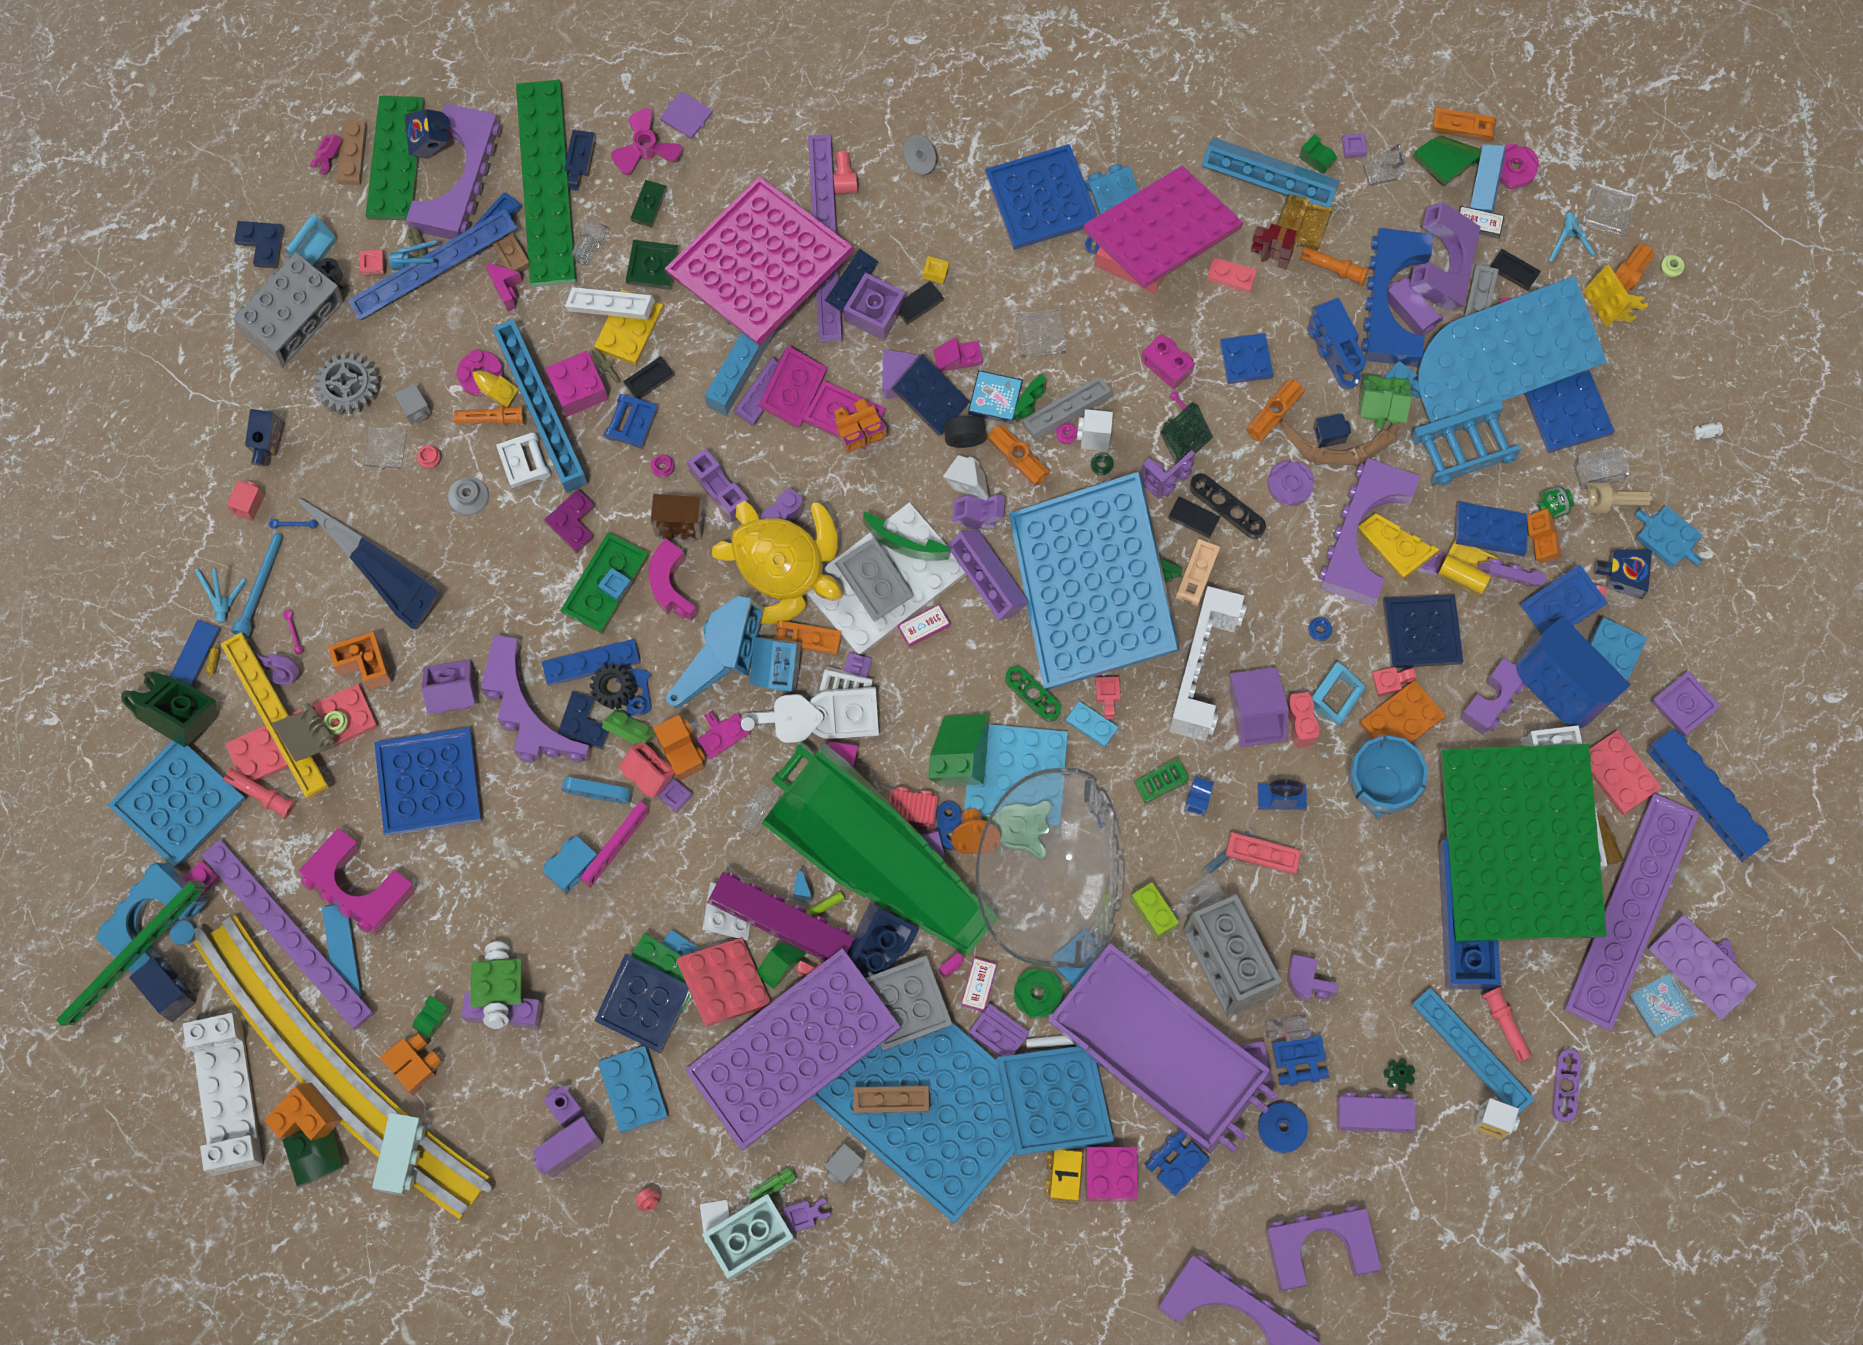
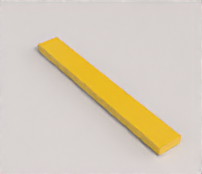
(270, 710)

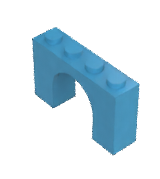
(159, 883)

